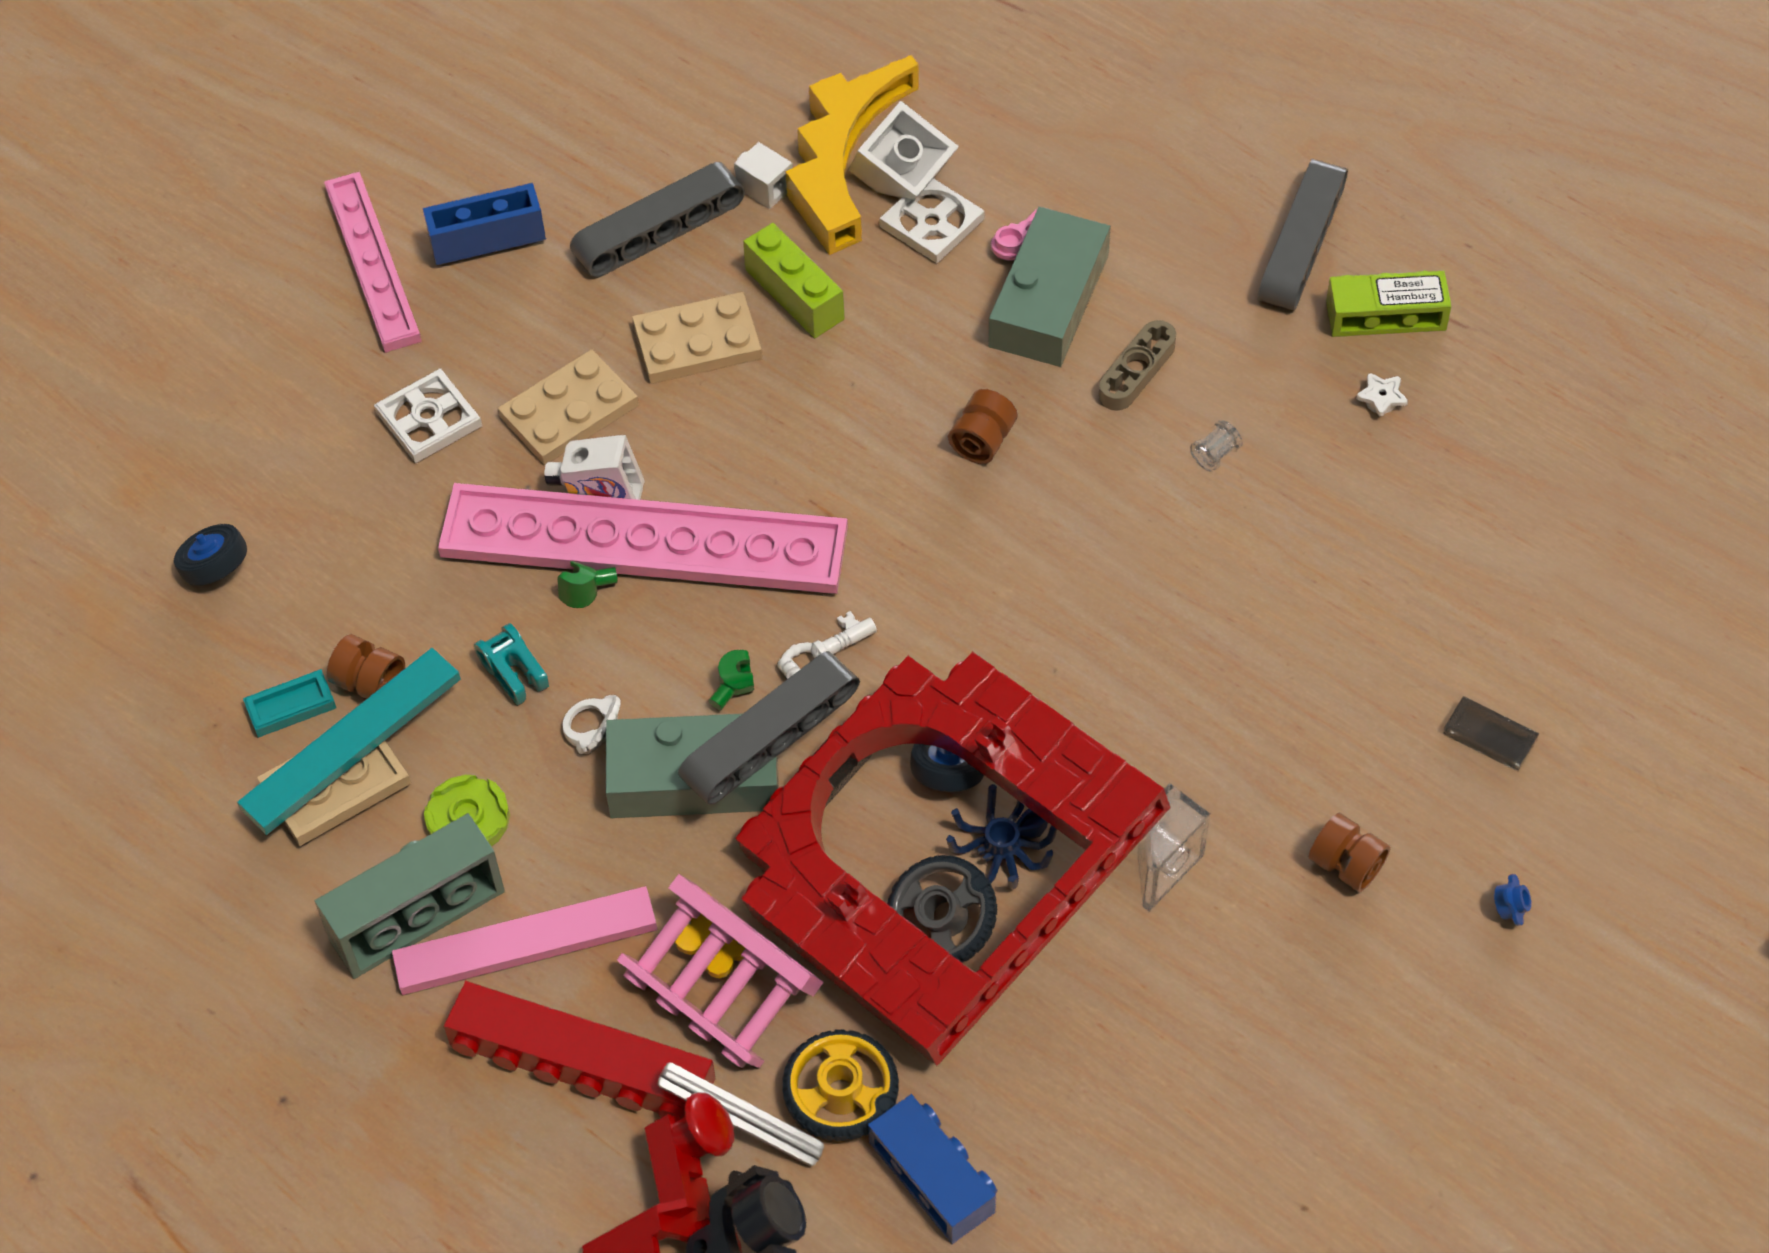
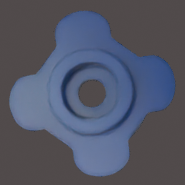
(1512, 900)

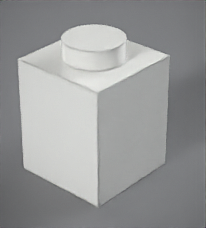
(762, 174)

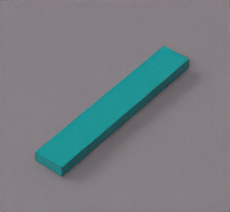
(348, 741)

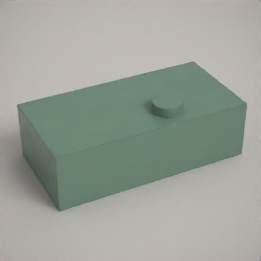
(1049, 286)
(645, 764)
(410, 895)

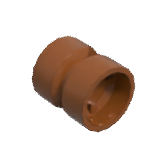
(983, 426)
(361, 666)
(1346, 850)

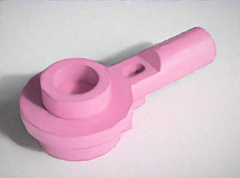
(1010, 238)

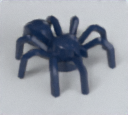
(1005, 837)

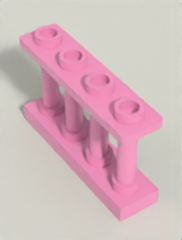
(756, 955)

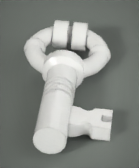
(854, 632)

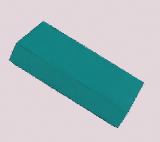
(289, 703)

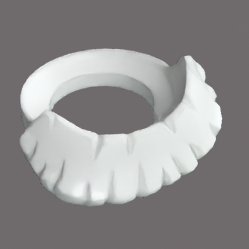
(591, 740)

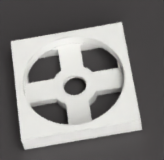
(915, 238)
(443, 434)

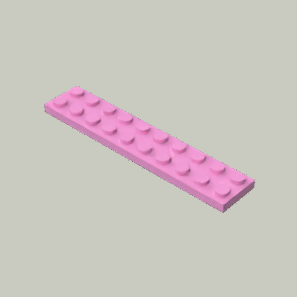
(644, 538)

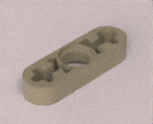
(1137, 350)

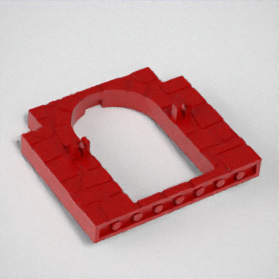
(862, 939)

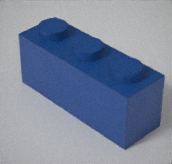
(484, 223)
(933, 1167)

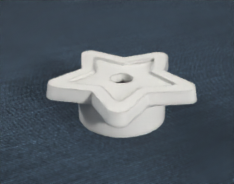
(1377, 402)

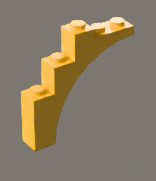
(841, 115)

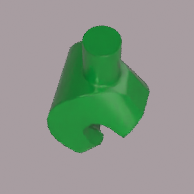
(580, 587)
(734, 677)

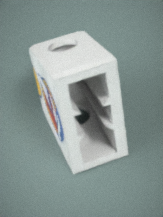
(598, 468)

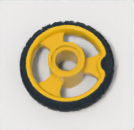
(840, 1047)

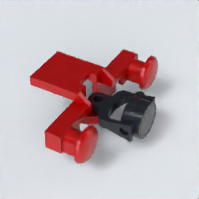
(756, 1201)

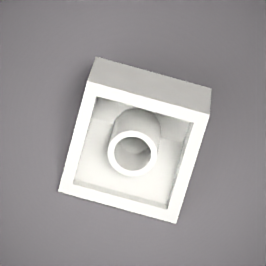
(902, 154)

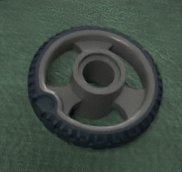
(973, 890)

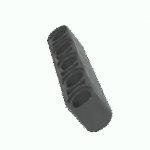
(657, 219)
(1302, 234)
(768, 728)

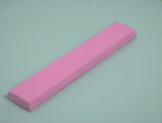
(372, 262)
(524, 940)

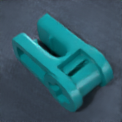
(510, 650)

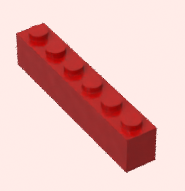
(568, 1049)

